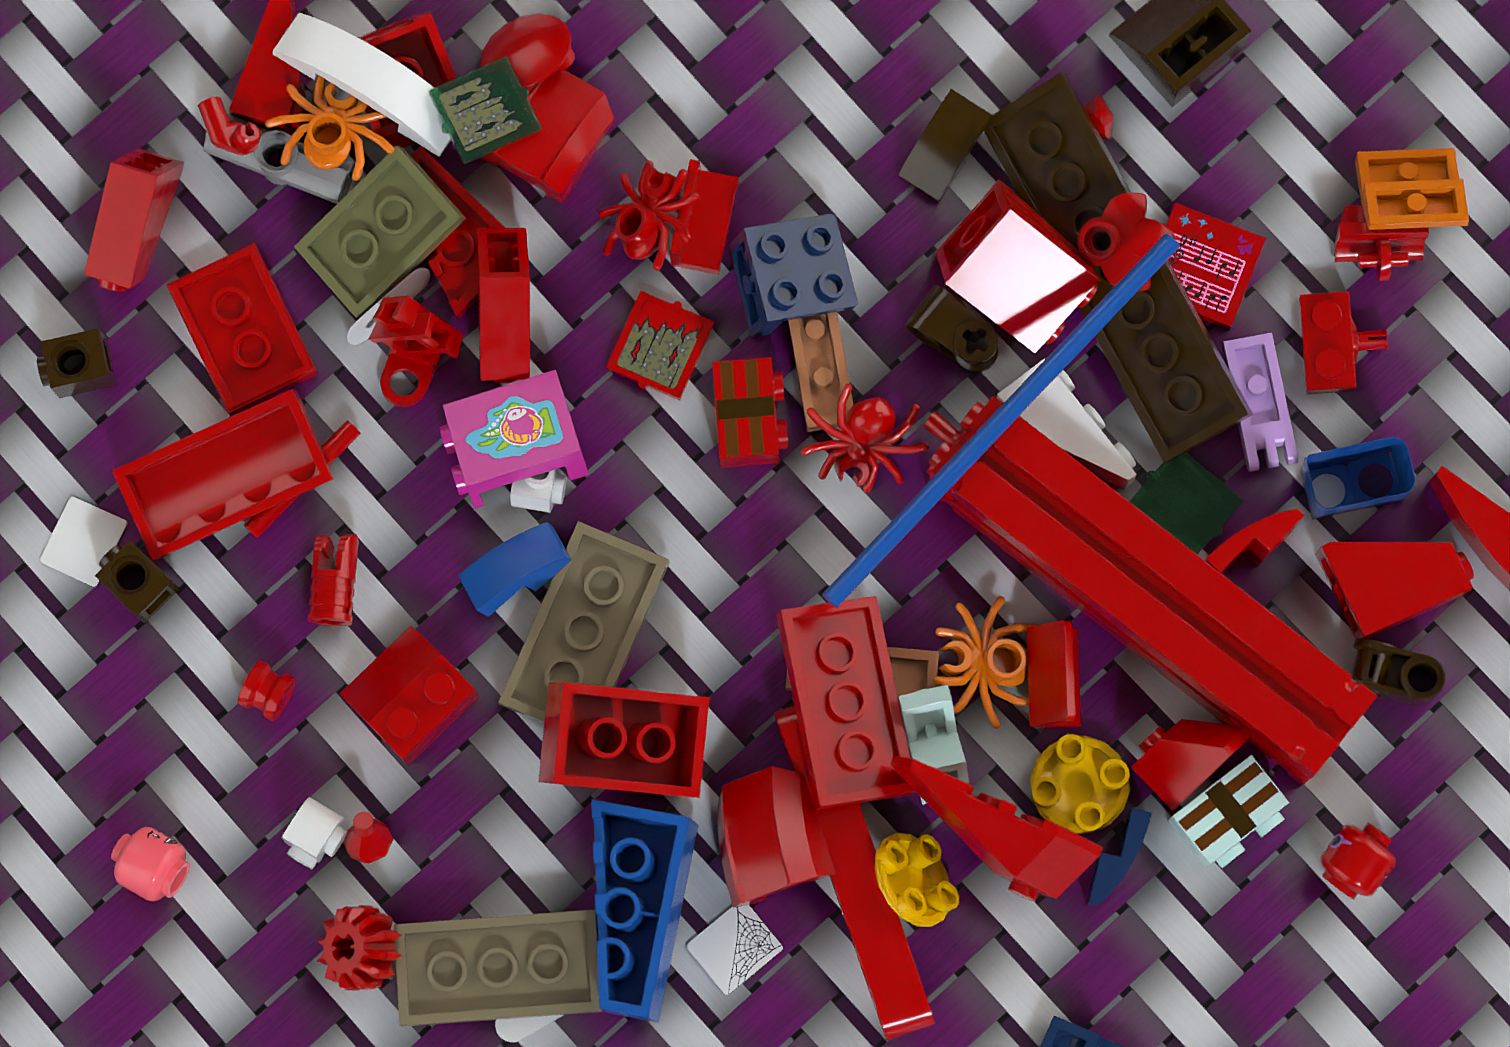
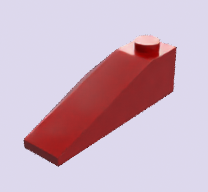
(1024, 850)

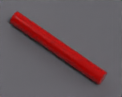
(332, 449)

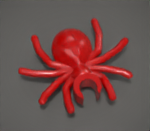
(642, 222)
(863, 439)

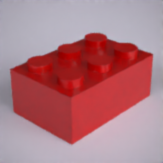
(623, 739)

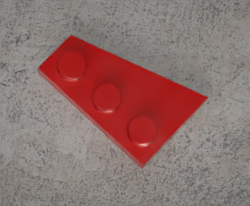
(456, 257)

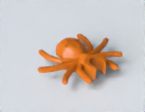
(330, 128)
(985, 660)

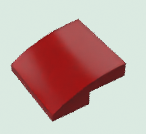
(1255, 540)

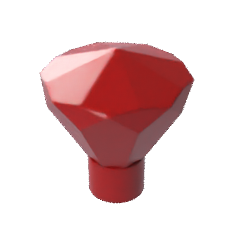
(1101, 116)
(367, 839)

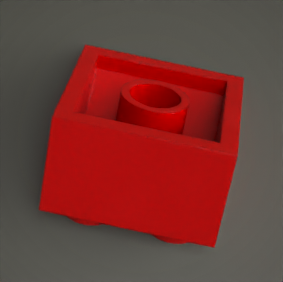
(410, 694)

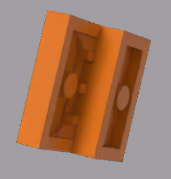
(1411, 189)

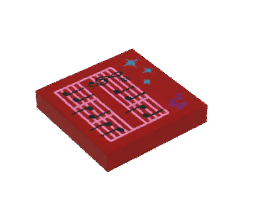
(1213, 262)

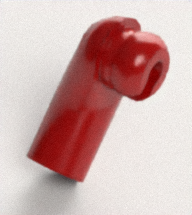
(228, 134)

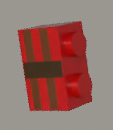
(747, 412)

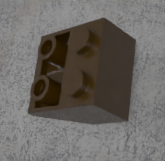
(1181, 42)

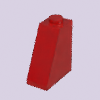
(131, 218)
(503, 304)
(1392, 581)

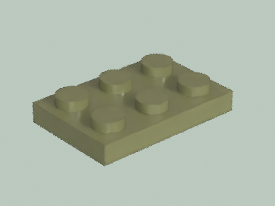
(379, 232)

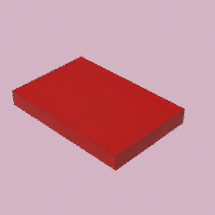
(242, 329)

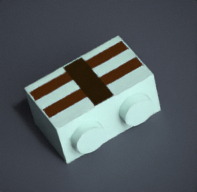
(1229, 812)

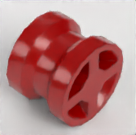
(266, 691)

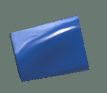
(1333, 463)

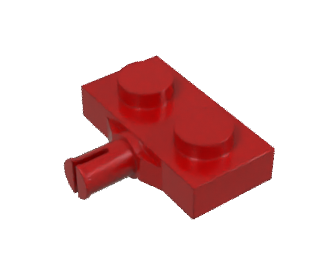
(1333, 342)

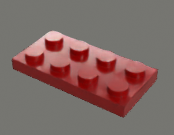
(844, 701)

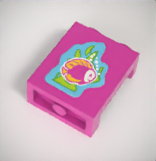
(511, 435)

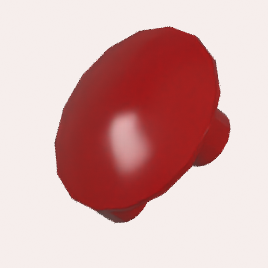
(534, 47)

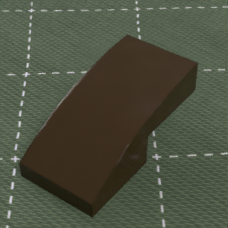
(945, 145)

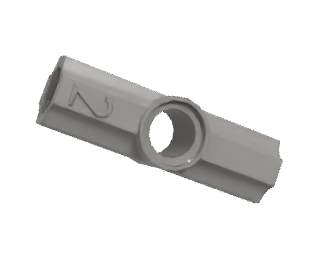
(298, 173)

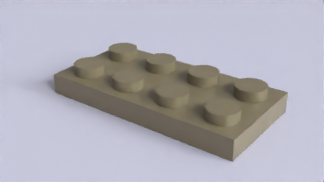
(585, 619)
(497, 968)

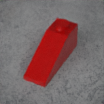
(265, 77)

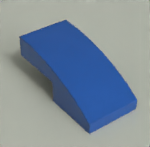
(520, 561)

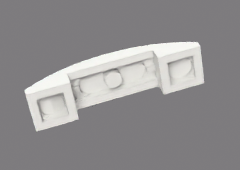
(365, 74)

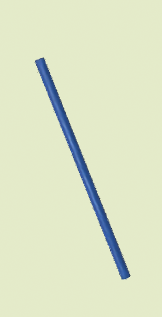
(1000, 420)

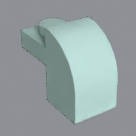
(932, 731)

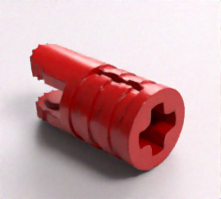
(333, 588)

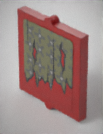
(660, 345)

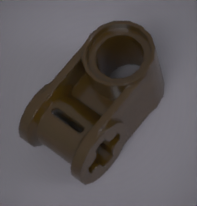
(948, 325)
(1391, 671)

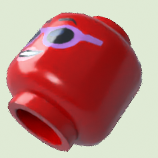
(1358, 860)

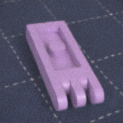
(1258, 377)

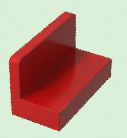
(705, 220)
(1053, 675)

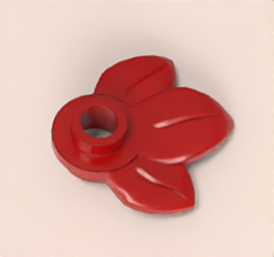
(1129, 233)

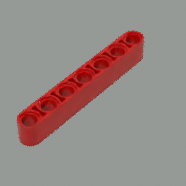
(868, 916)

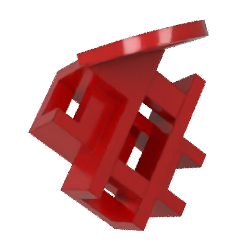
(415, 344)

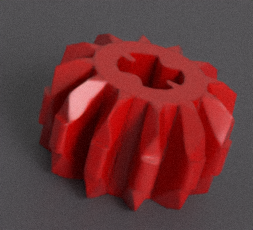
(359, 947)

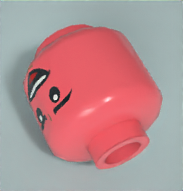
(150, 864)

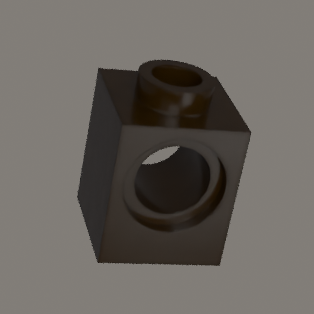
(98, 367)
(150, 595)

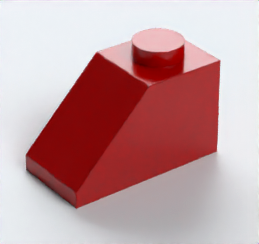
(1186, 756)

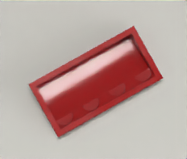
(223, 474)

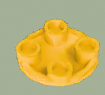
(1080, 784)
(915, 879)

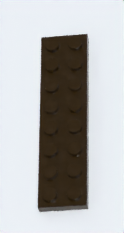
(1157, 336)

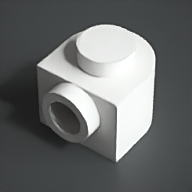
(539, 491)
(314, 833)

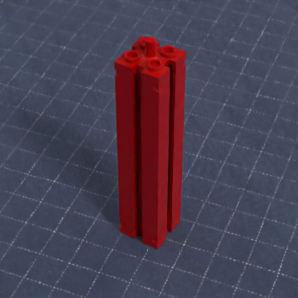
(1152, 593)

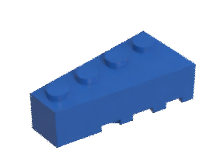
(638, 903)

